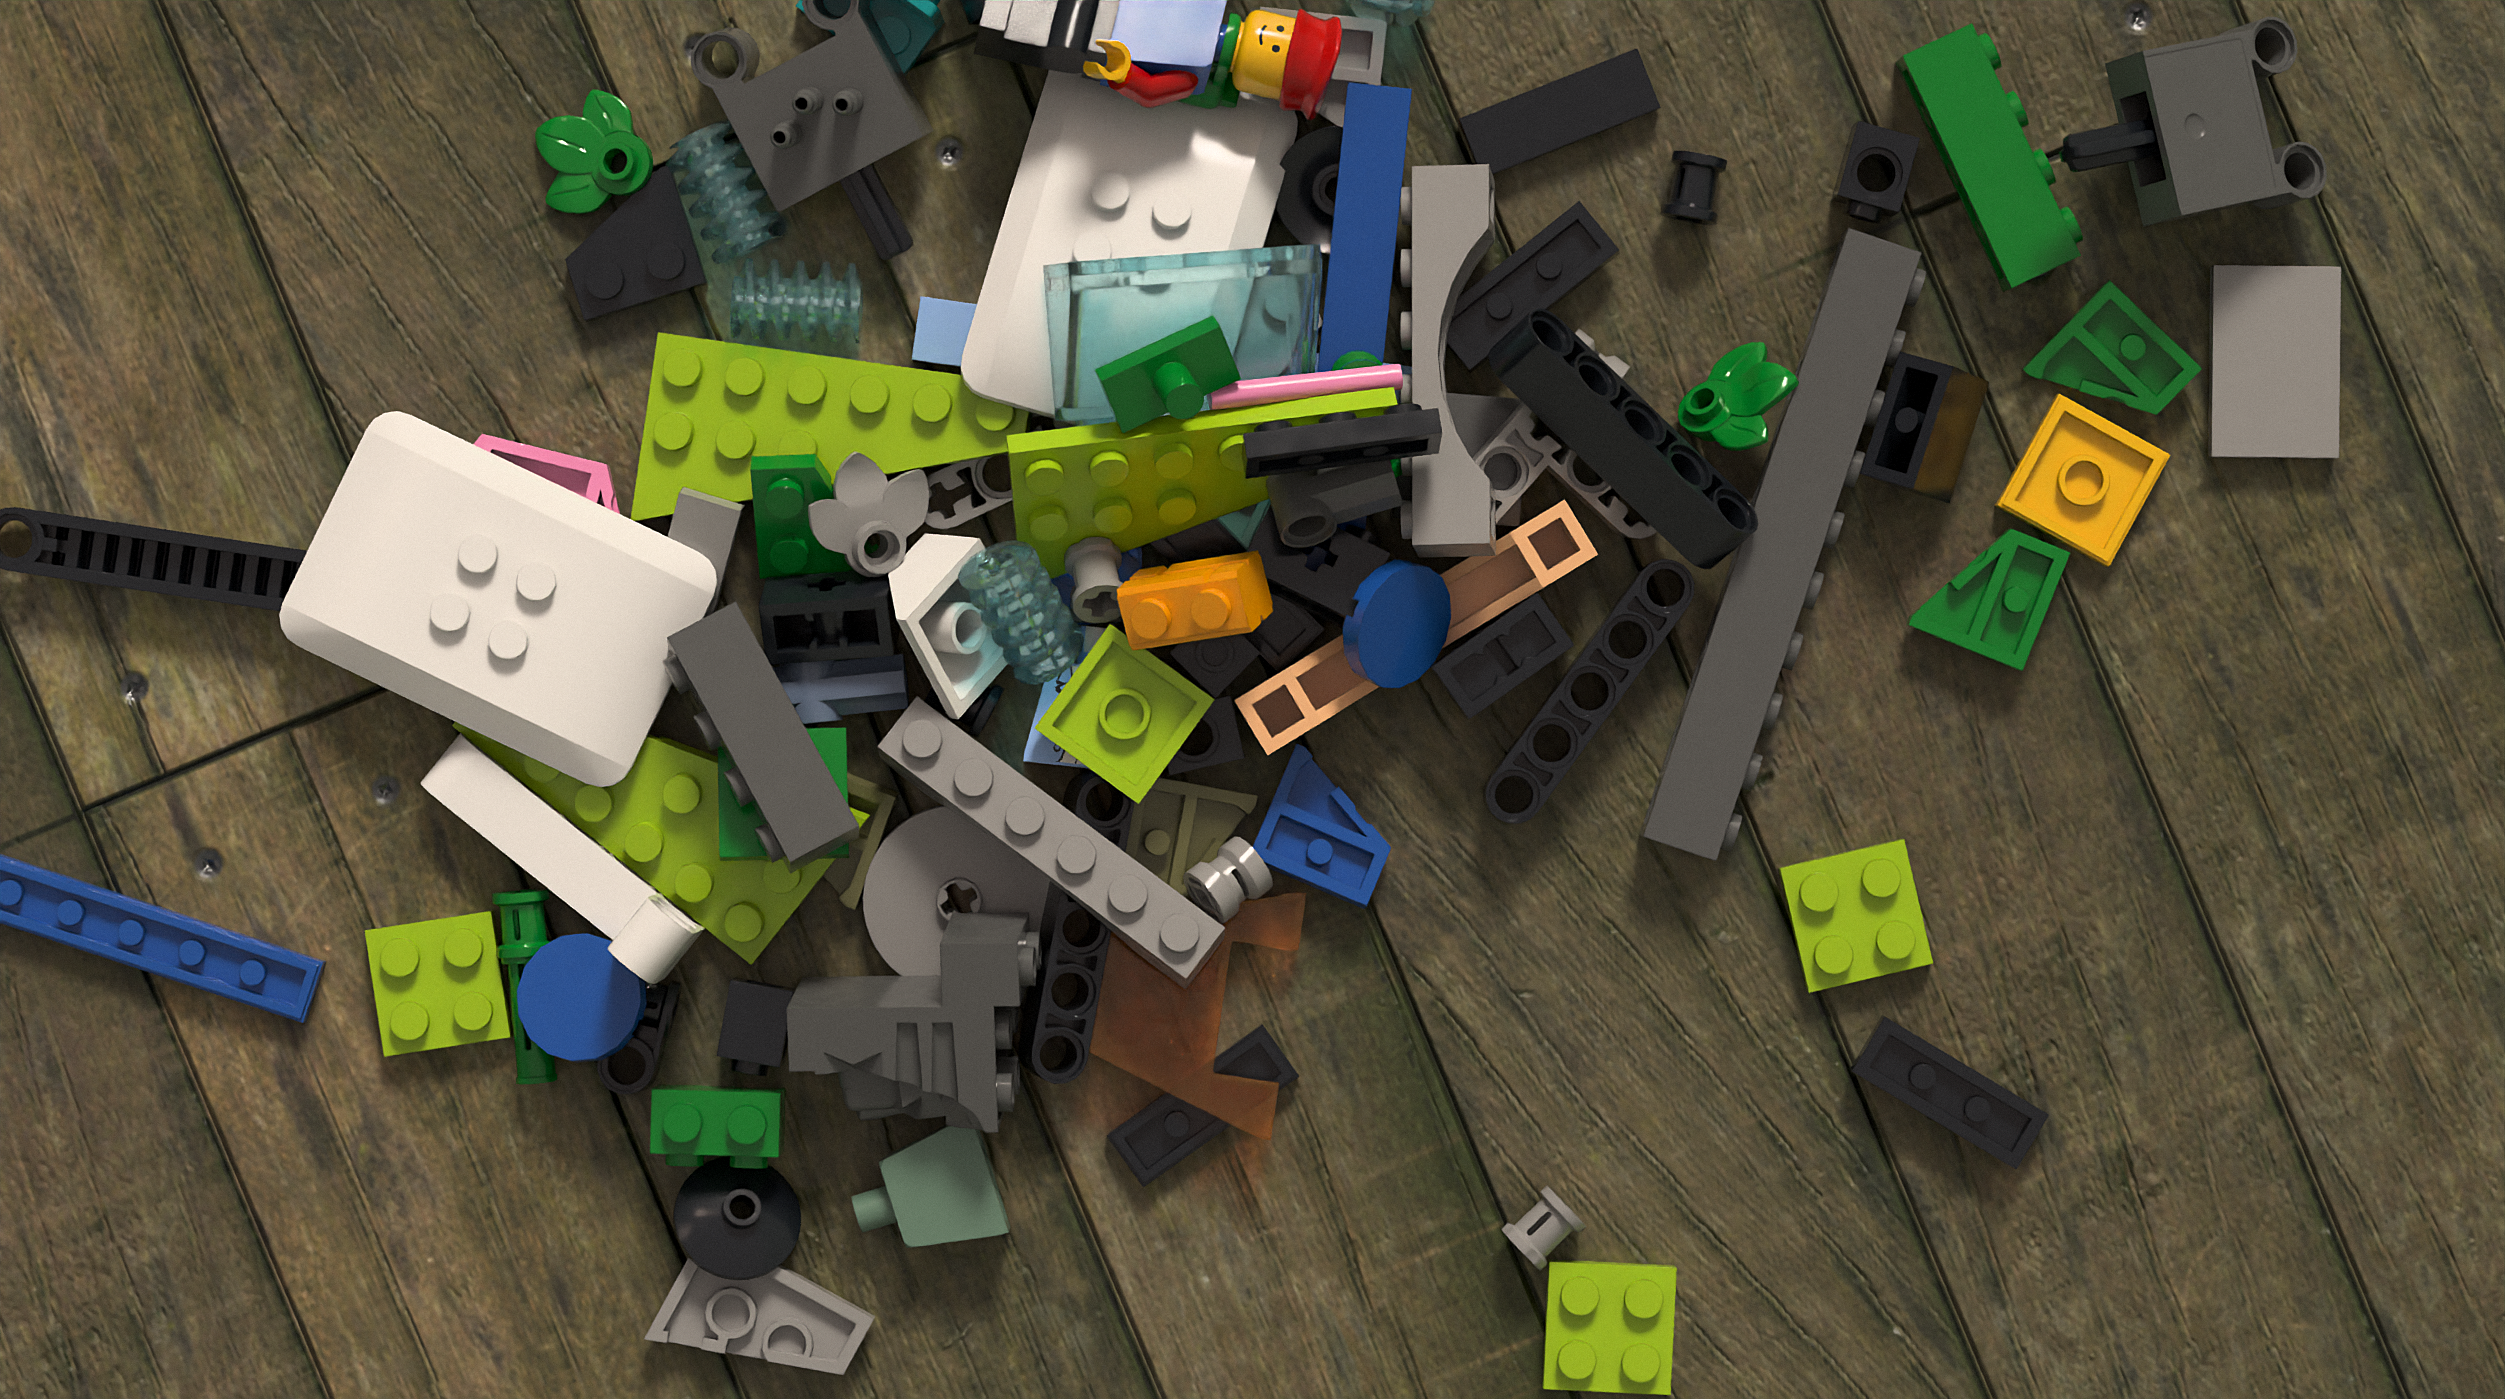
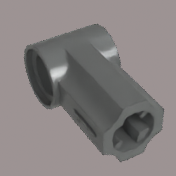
(1315, 501)

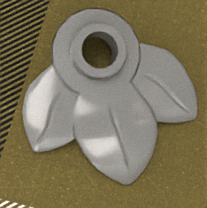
(870, 505)

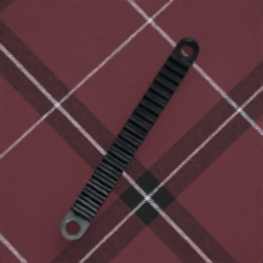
(153, 559)

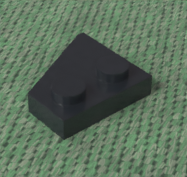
(637, 253)

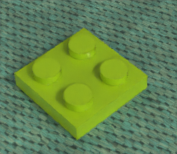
(1124, 714)
(1855, 915)
(438, 983)
(1609, 1327)

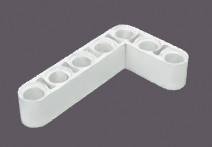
(643, 923)

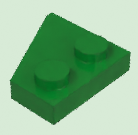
(781, 496)
(1996, 599)

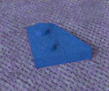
(1320, 835)

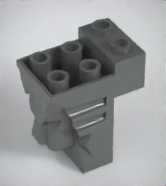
(925, 1039)

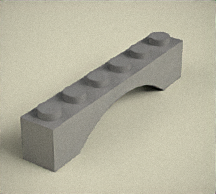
(1451, 233)
(1052, 840)

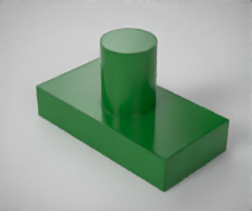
(1168, 375)

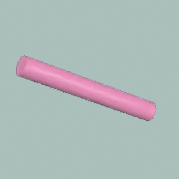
(1305, 385)

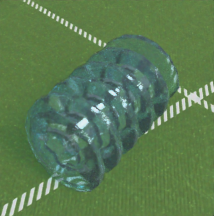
(722, 193)
(797, 301)
(1022, 610)

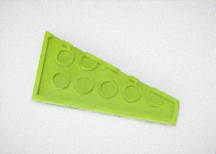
(734, 401)
(1151, 477)
(667, 832)

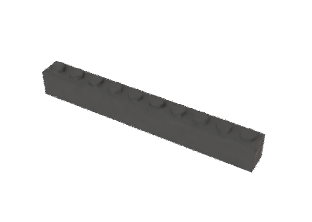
(1775, 566)

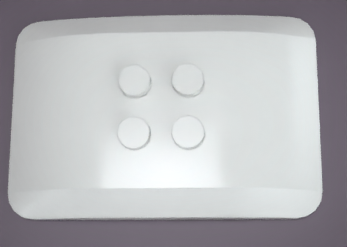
(1115, 185)
(496, 598)

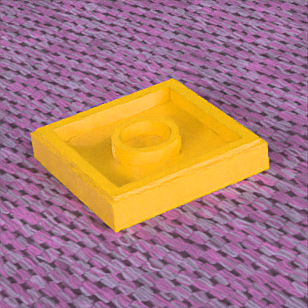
(2082, 480)

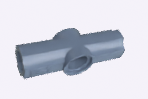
(837, 688)

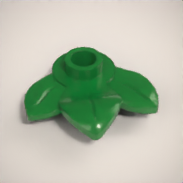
(584, 153)
(1735, 397)

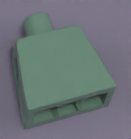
(936, 1191)

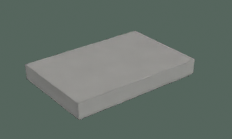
(2274, 362)

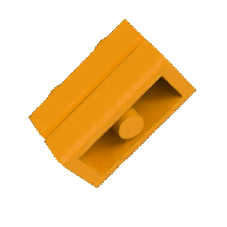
(1195, 600)

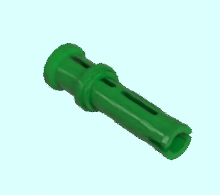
(522, 936)

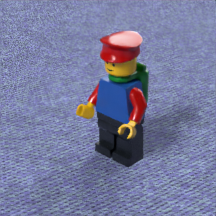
(1170, 49)

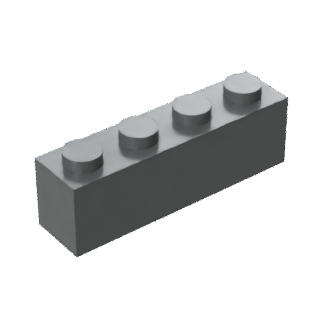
(761, 737)

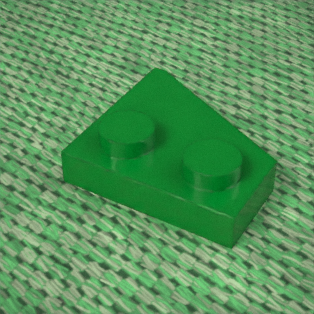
(2115, 354)

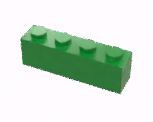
(1989, 156)

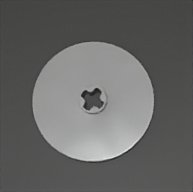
(911, 880)

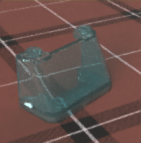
(1115, 306)

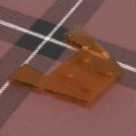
(1171, 1033)

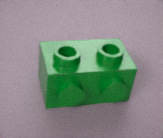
(717, 1122)

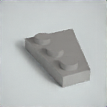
(763, 1318)

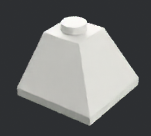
(942, 621)

